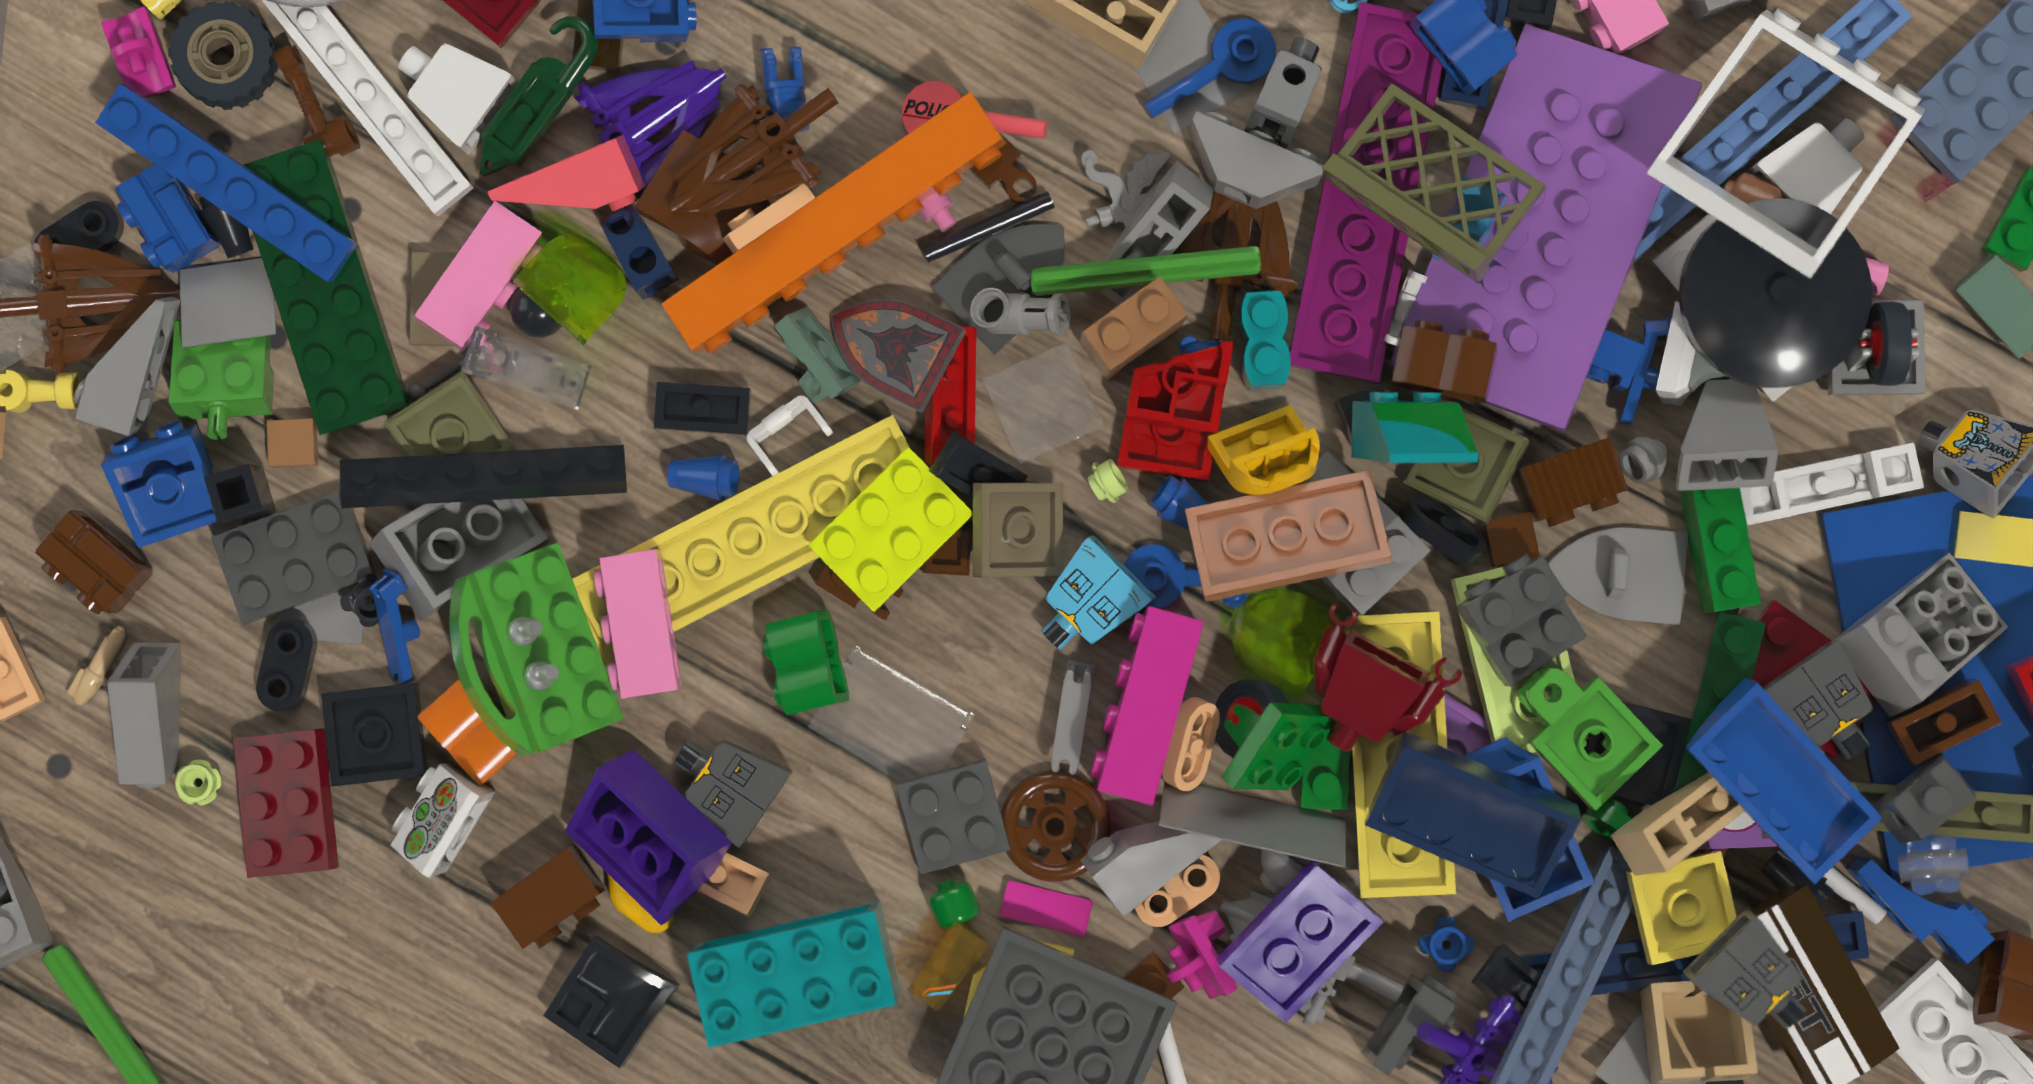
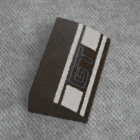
(1841, 1025)

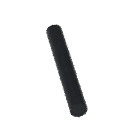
(987, 227)

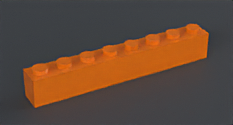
(835, 223)

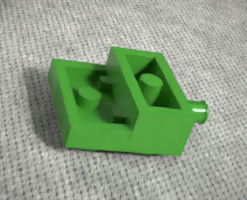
(221, 381)

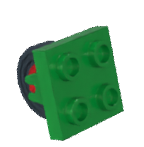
(1267, 735)

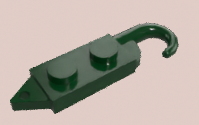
(536, 101)

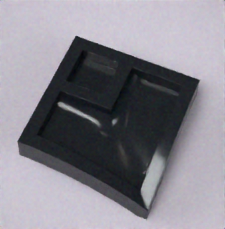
(610, 1001)

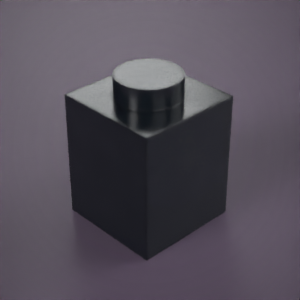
(239, 494)

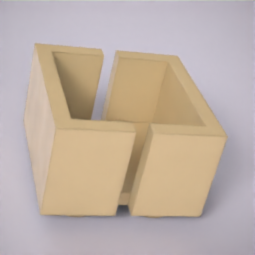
(1694, 1036)

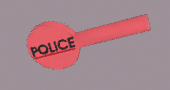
(935, 96)

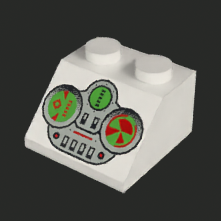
(440, 819)

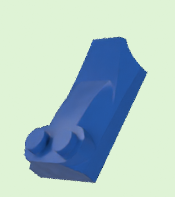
(1571, 871)

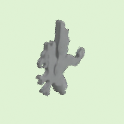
(1124, 198)

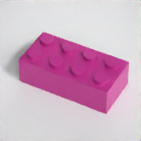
(1148, 704)

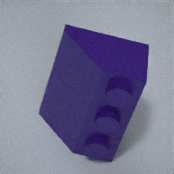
(646, 835)

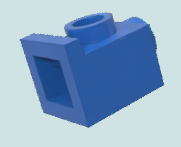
(1616, 360)

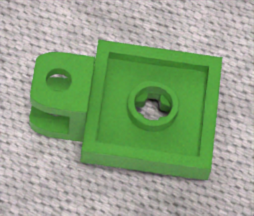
(1569, 717)

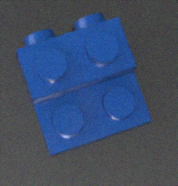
(644, 19)
(161, 482)

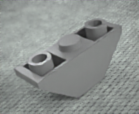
(1250, 164)

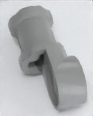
(1022, 313)

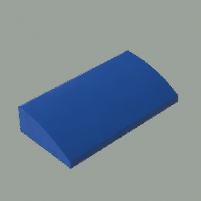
(1782, 780)

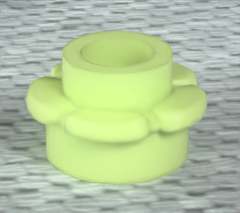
(1108, 481)
(186, 785)

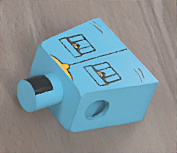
(1093, 596)

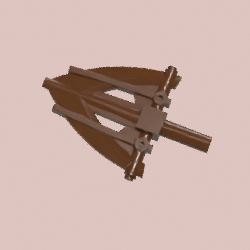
(711, 183)
(1272, 248)
(63, 303)

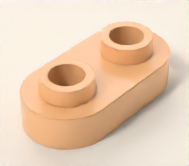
(1191, 744)
(1180, 894)

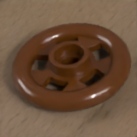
(1031, 794)

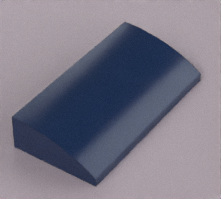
(1472, 815)

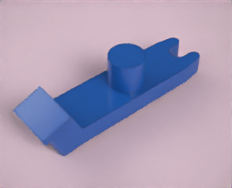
(1644, 376)
(393, 630)

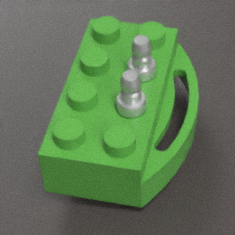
(534, 652)

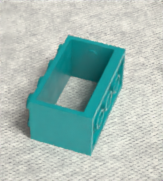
(794, 974)

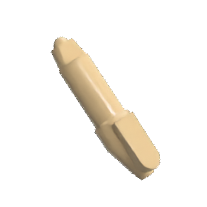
(91, 678)

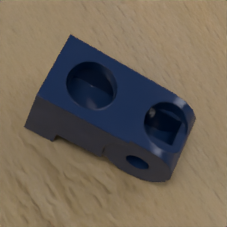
(638, 252)

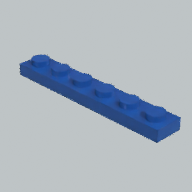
(226, 183)

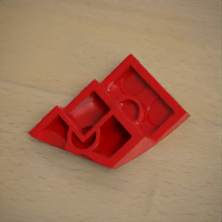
(1174, 412)

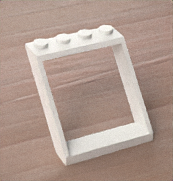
(1736, 212)

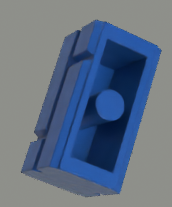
(166, 219)

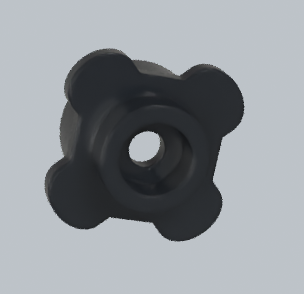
(354, 601)

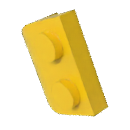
(1266, 452)

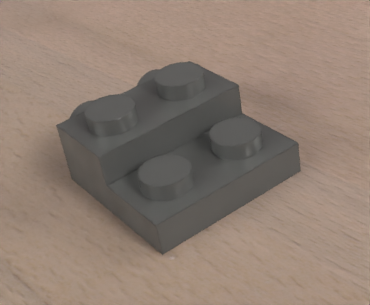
(1521, 618)
(1418, 1003)

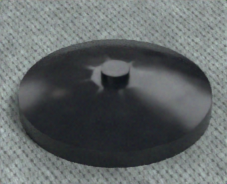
(1764, 317)

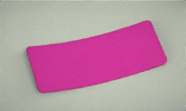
(1046, 908)

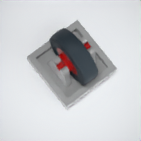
(1887, 356)

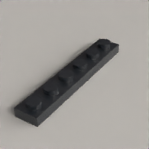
(482, 476)

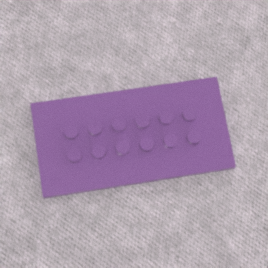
(1590, 134)

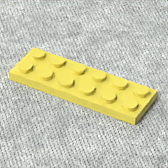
(1385, 863)

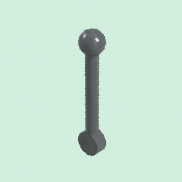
(417, 390)

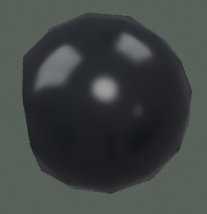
(531, 317)

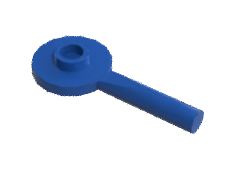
(1240, 52)
(1161, 573)

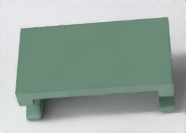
(2000, 302)

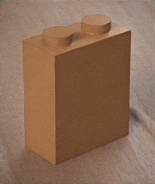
(1133, 328)

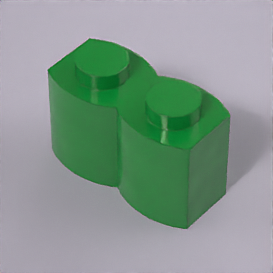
(806, 662)

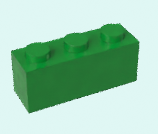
(1720, 549)

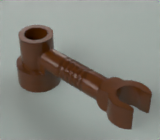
(338, 132)

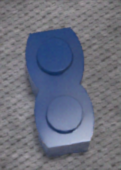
(1465, 41)

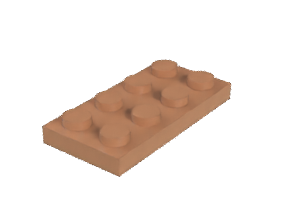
(1288, 535)

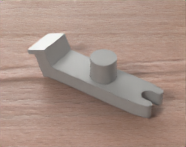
(1072, 715)

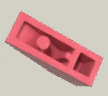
(583, 180)

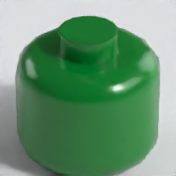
(953, 903)

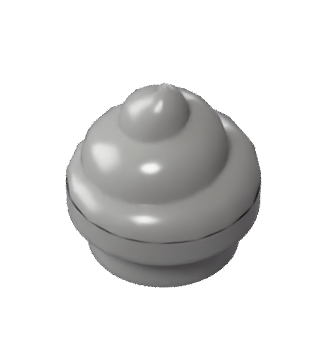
(1643, 459)

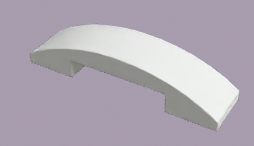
(1834, 484)

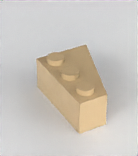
(1118, 26)

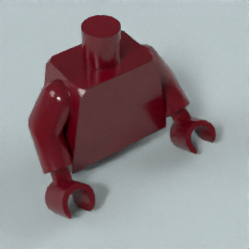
(1370, 686)

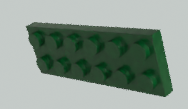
(334, 324)

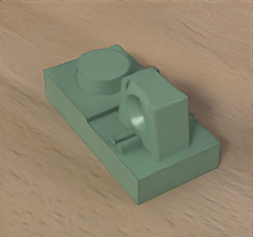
(812, 345)

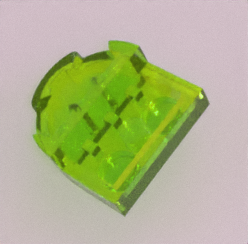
(574, 284)
(1278, 636)

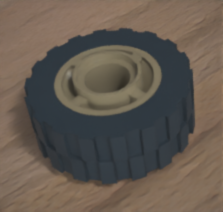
(203, 35)

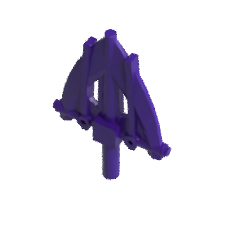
(687, 96)
(1477, 1052)

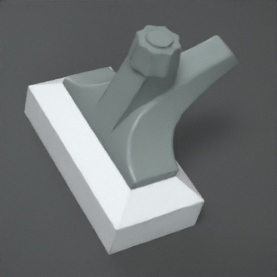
(1682, 365)

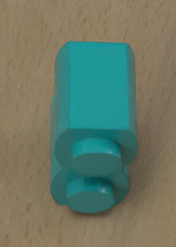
(1262, 325)

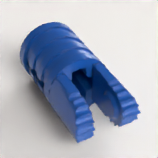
(784, 95)

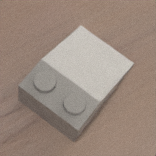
(452, 541)
(1366, 586)

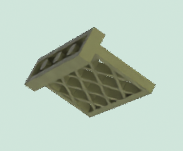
(1407, 214)

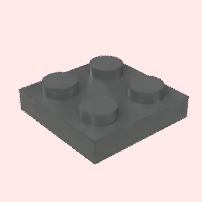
(953, 816)

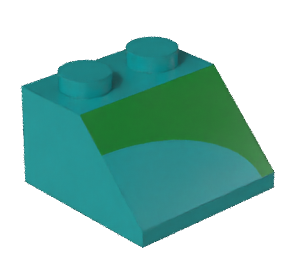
(1411, 430)

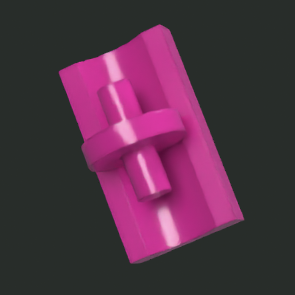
(139, 53)
(1196, 956)

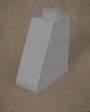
(1727, 440)
(146, 713)

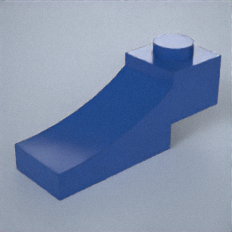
(1953, 925)

